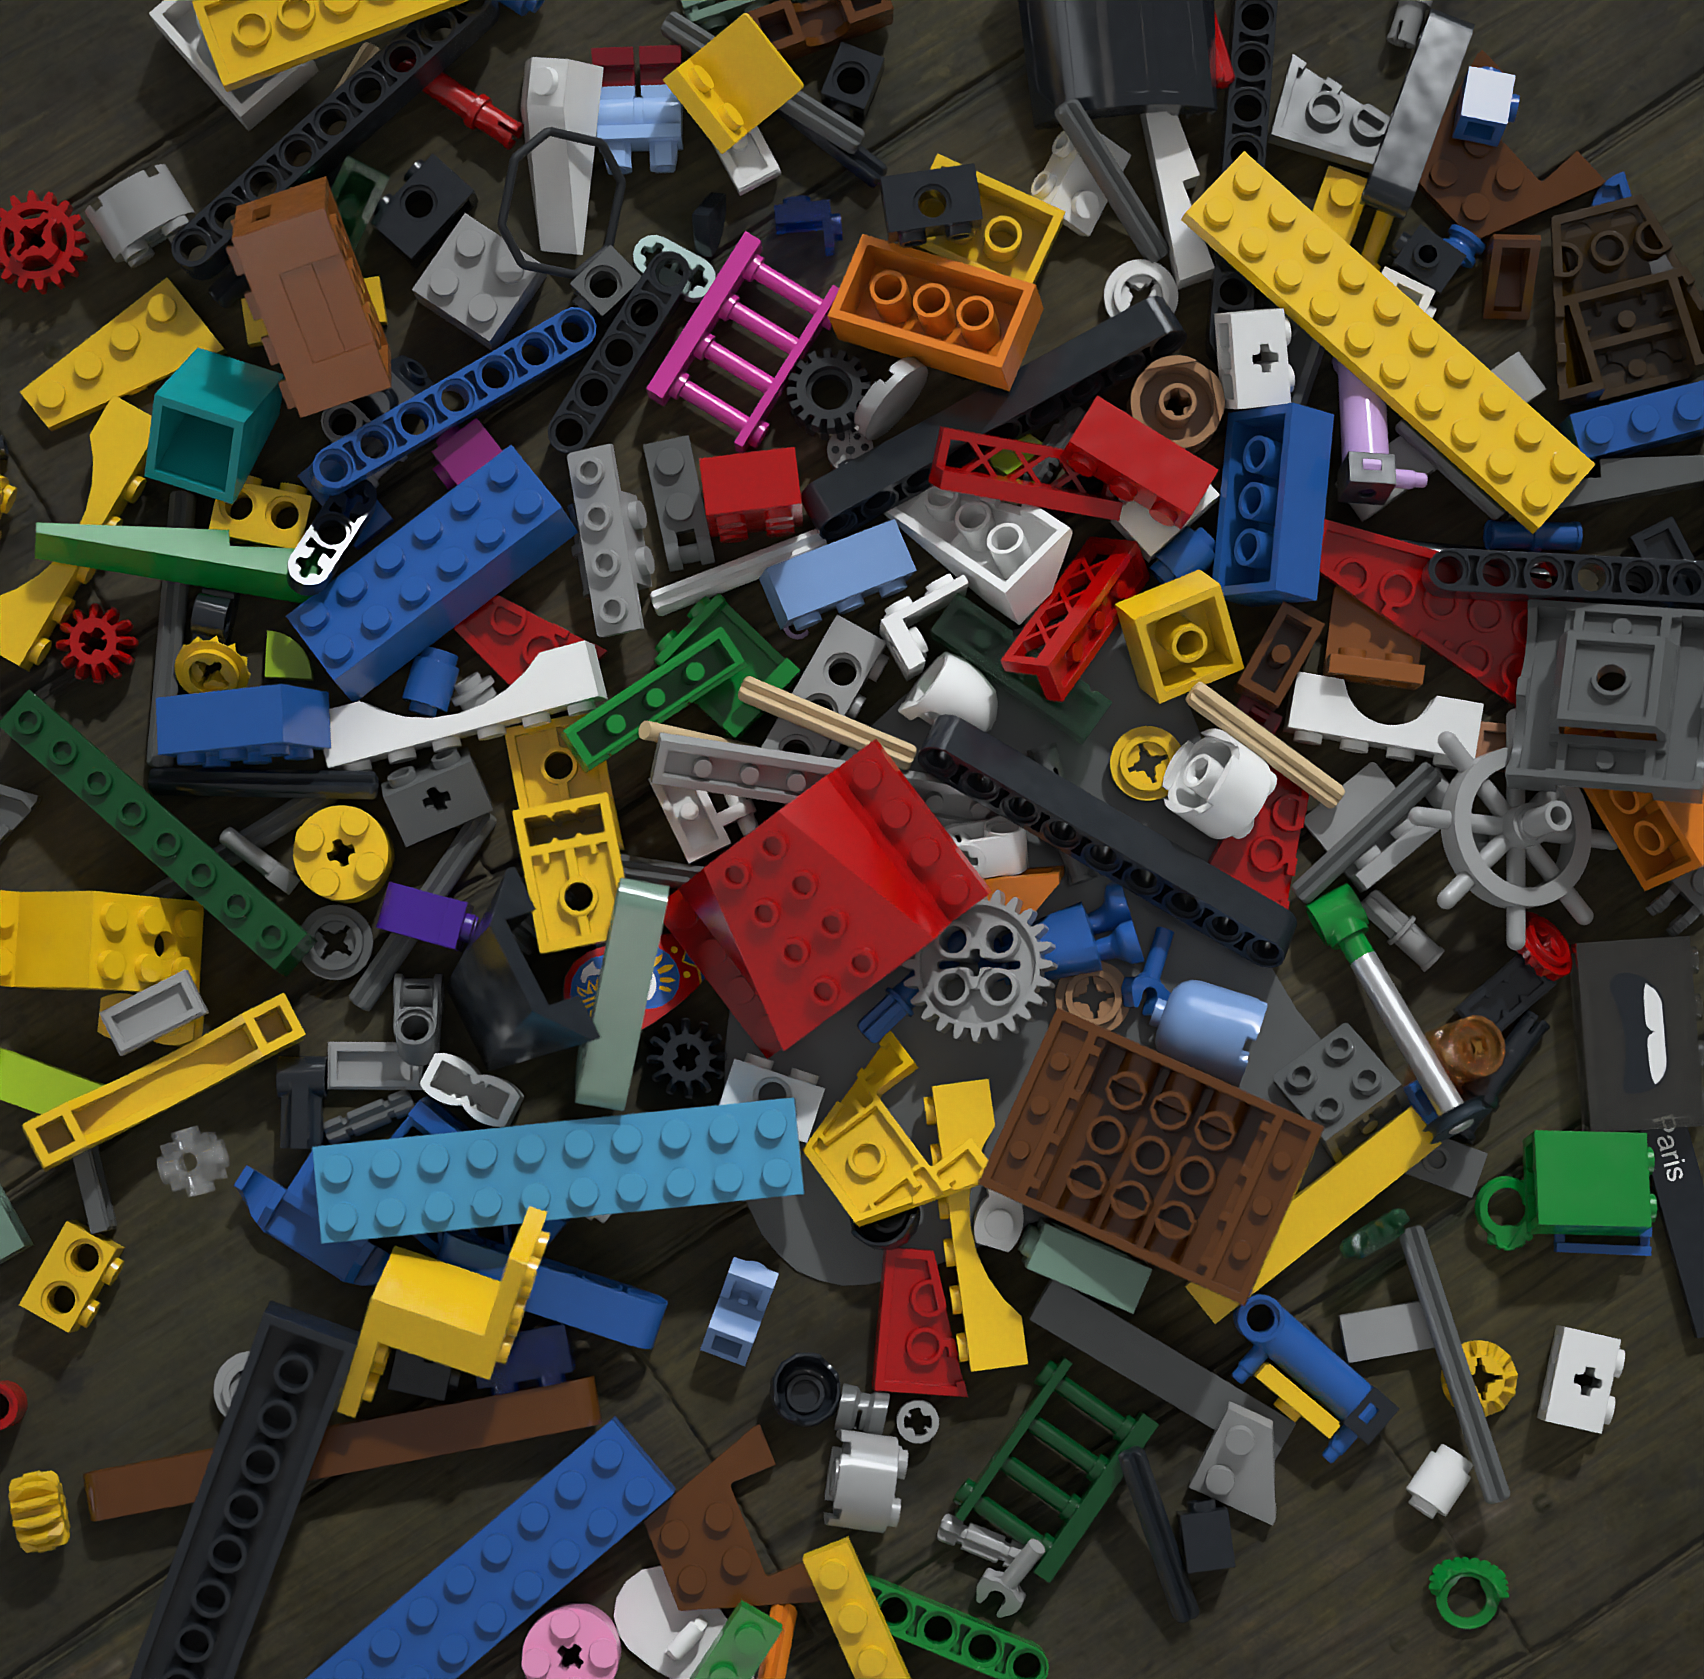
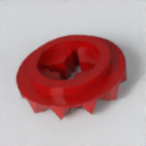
(1546, 948)

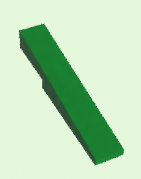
(172, 555)

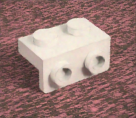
(1071, 186)

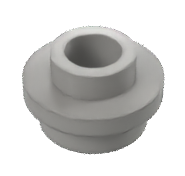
(473, 691)

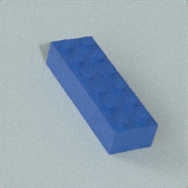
(432, 574)

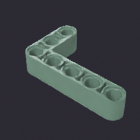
(621, 994)

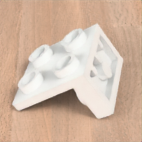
(908, 644)

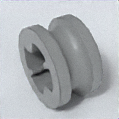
(908, 1432)

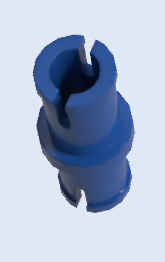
(1548, 537)

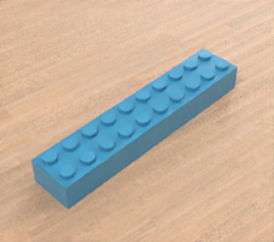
(559, 1169)

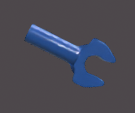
(1149, 979)

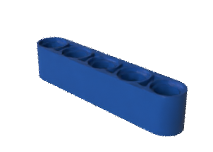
(566, 1292)

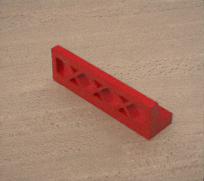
(1013, 489)
(1089, 619)

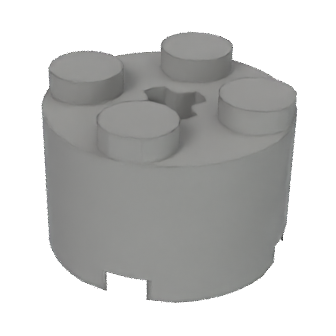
(140, 215)
(864, 1481)

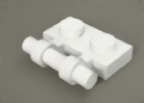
(698, 824)

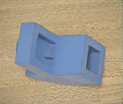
(739, 1311)

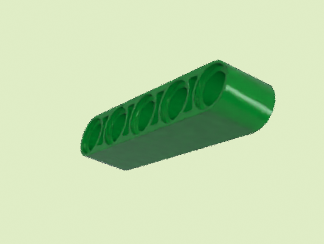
(963, 1629)

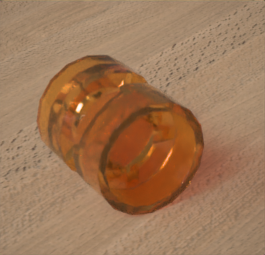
(1468, 1048)

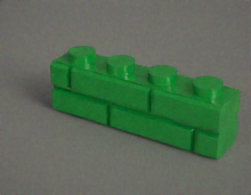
(653, 699)

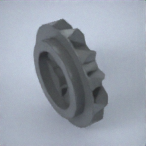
(358, 939)

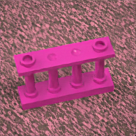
(697, 342)

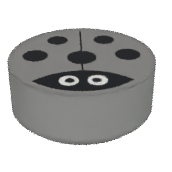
(847, 448)

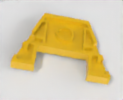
(872, 1159)

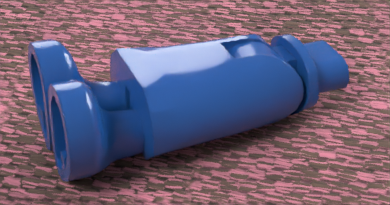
(1073, 936)

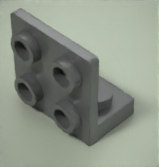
(1342, 1089)

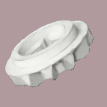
(1137, 275)

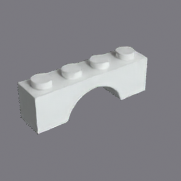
(1322, 710)

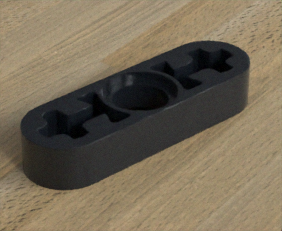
(330, 555)

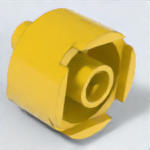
(319, 841)

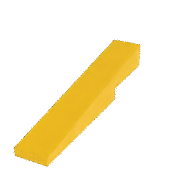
(1335, 1198)

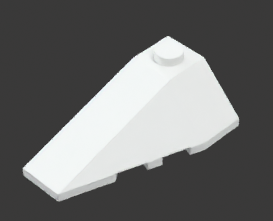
(1001, 548)

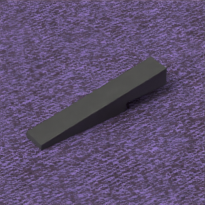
(1631, 479)
(1146, 1359)

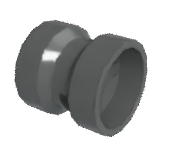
(873, 1408)

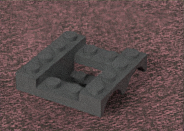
(1662, 695)

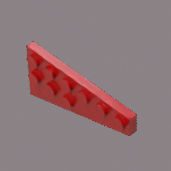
(1473, 635)

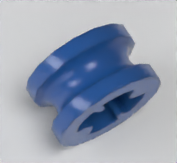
(1466, 243)

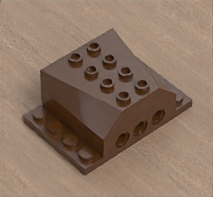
(1151, 1156)

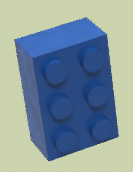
(243, 725)

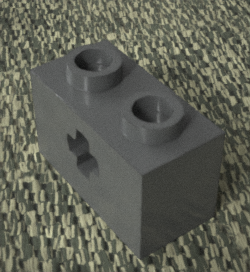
(418, 812)

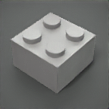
(477, 283)

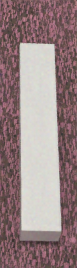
(1172, 174)

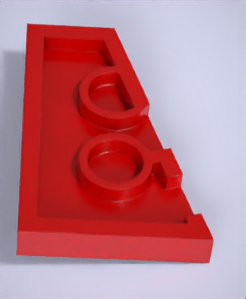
(512, 637)
(1268, 853)
(913, 1328)

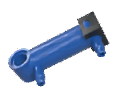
(1317, 1370)

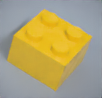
(1179, 636)

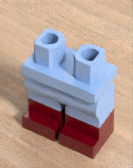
(641, 122)

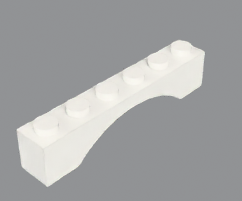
(553, 683)

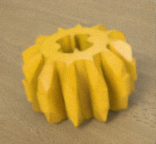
(39, 1511)

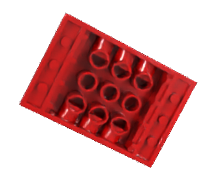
(823, 900)

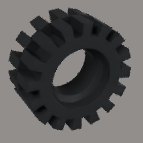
(813, 372)

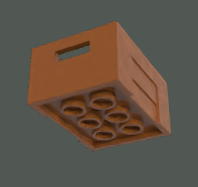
(310, 298)

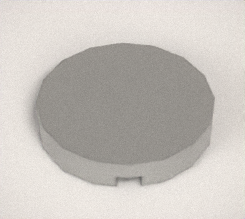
(890, 400)

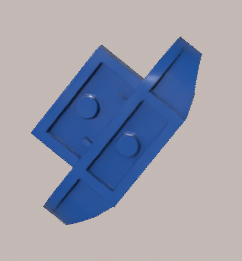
(294, 1220)

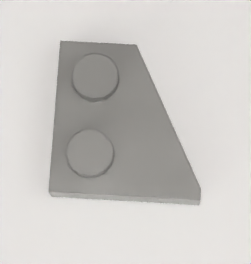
(1240, 1464)

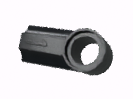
(302, 1090)

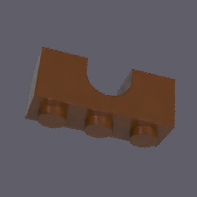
(818, 24)

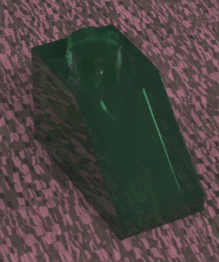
(357, 195)

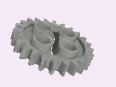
(977, 1007)

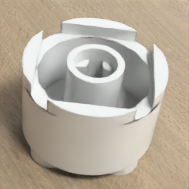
(1218, 785)

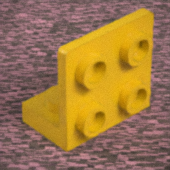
(734, 82)

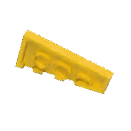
(121, 357)

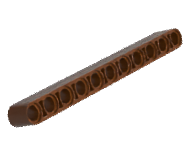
(364, 1444)

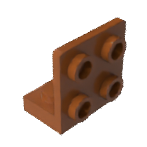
(1368, 647)

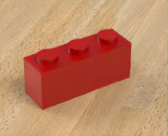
(1138, 463)

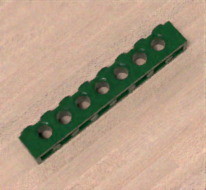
(157, 833)

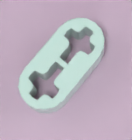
(669, 277)

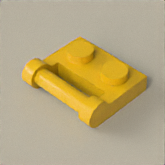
(1340, 210)

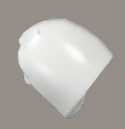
(952, 688)

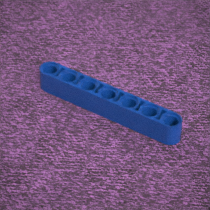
(469, 385)

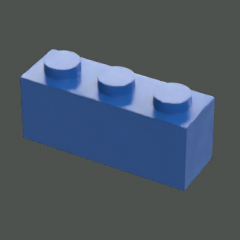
(1638, 423)

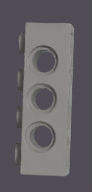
(841, 643)

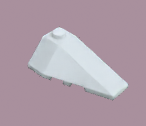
(568, 98)

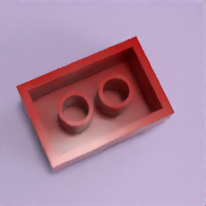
(752, 494)

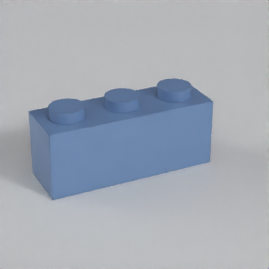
(838, 576)

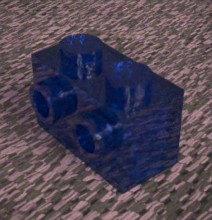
(535, 1353)

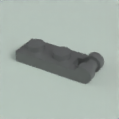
(678, 501)

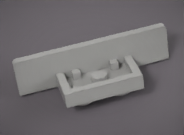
(610, 540)

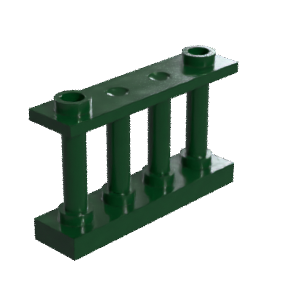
(1101, 1471)

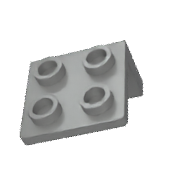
(1361, 796)

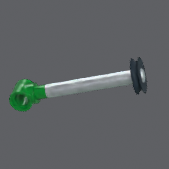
(1343, 925)

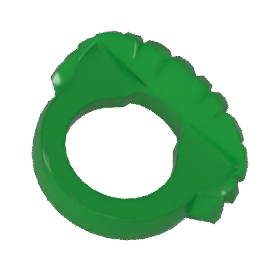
(1501, 1236)
(1491, 1580)

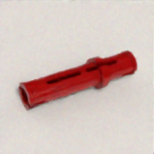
(474, 109)

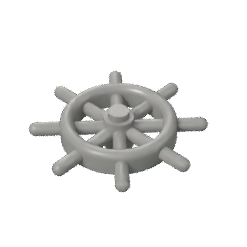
(1514, 830)

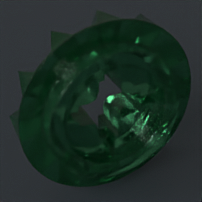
(1375, 1234)

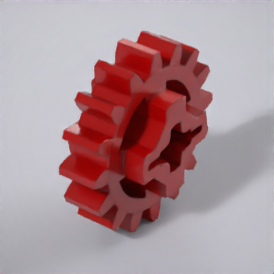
(47, 227)

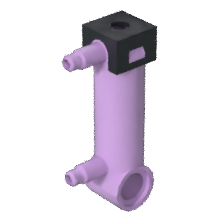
(1367, 467)

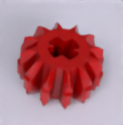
(95, 627)

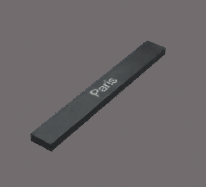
(1681, 1208)

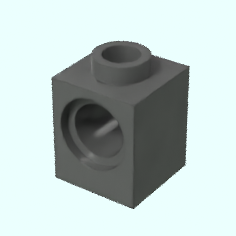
(606, 266)

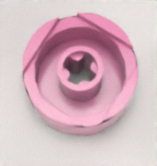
(568, 1626)

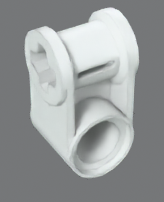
(992, 846)

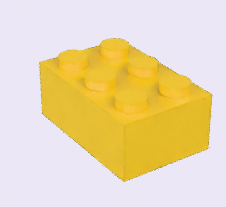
(1013, 235)

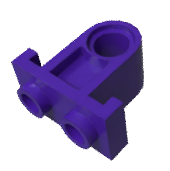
(427, 917)

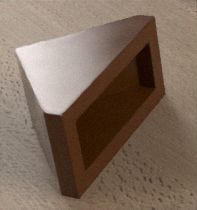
(1509, 276)

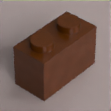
(1278, 656)

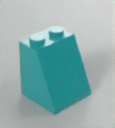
(212, 424)

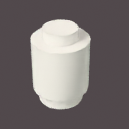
(1439, 1481)

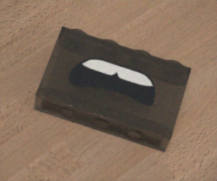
(1637, 1034)

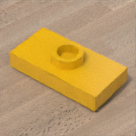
(1295, 1402)

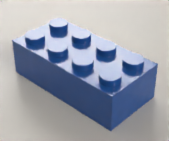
(1273, 504)

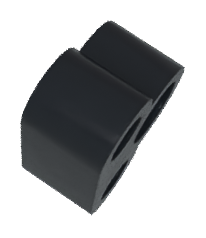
(214, 614)

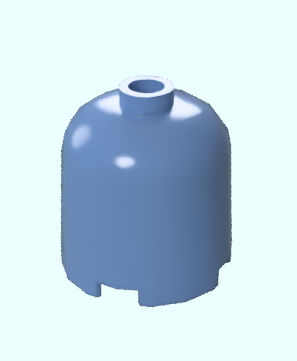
(1208, 1028)

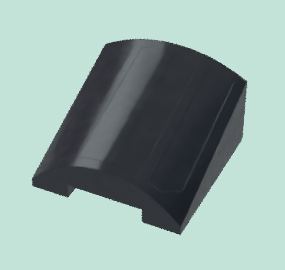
(1119, 56)

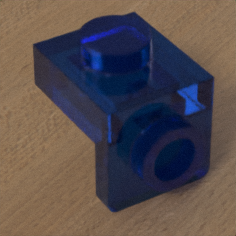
(802, 215)

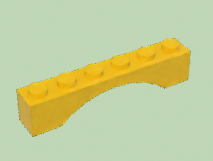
(119, 465)
(163, 1083)
(991, 1325)

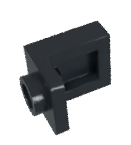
(407, 381)

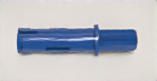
(897, 1001)

